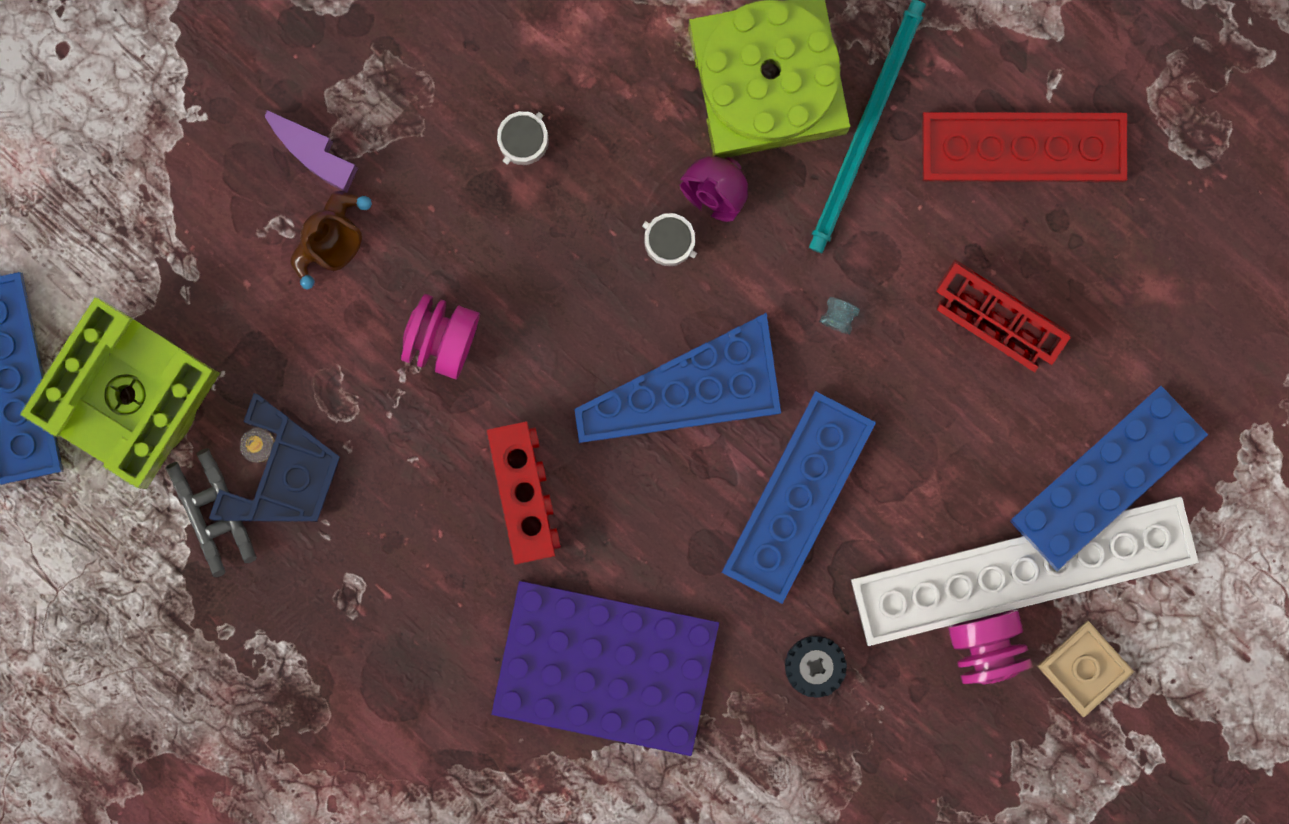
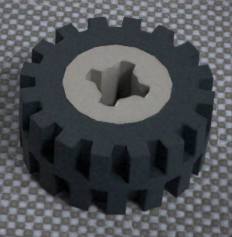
(805, 660)

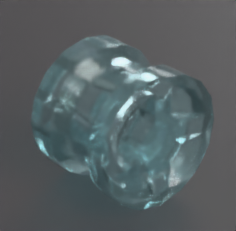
(839, 315)

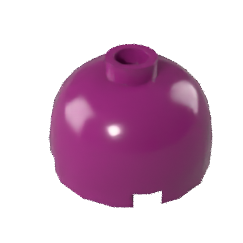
(717, 185)

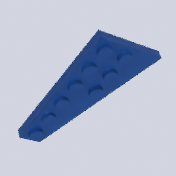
(708, 385)

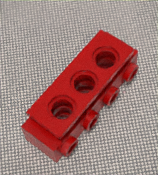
(1004, 312)
(502, 443)

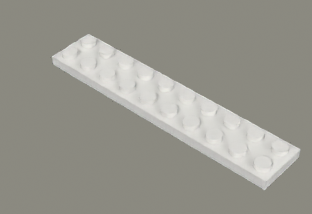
(1018, 576)

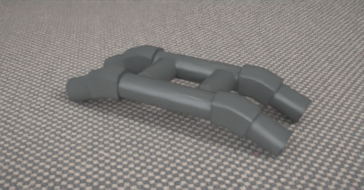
(192, 503)

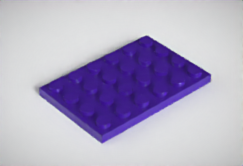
(605, 668)

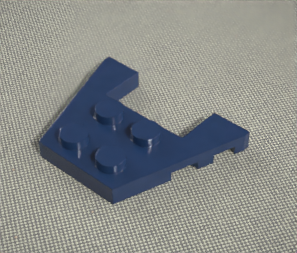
(294, 476)

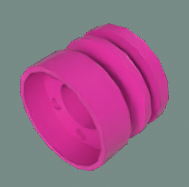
(439, 336)
(990, 647)

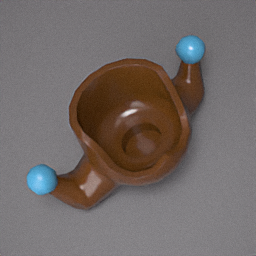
(329, 237)

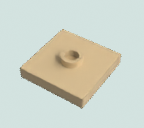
(1085, 668)

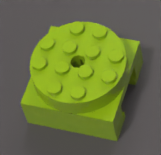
(764, 113)
(84, 388)

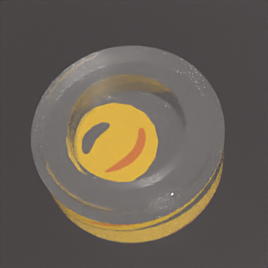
(256, 445)

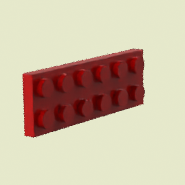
(1024, 147)

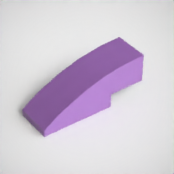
(313, 151)

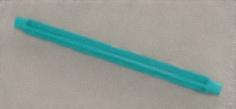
(867, 126)

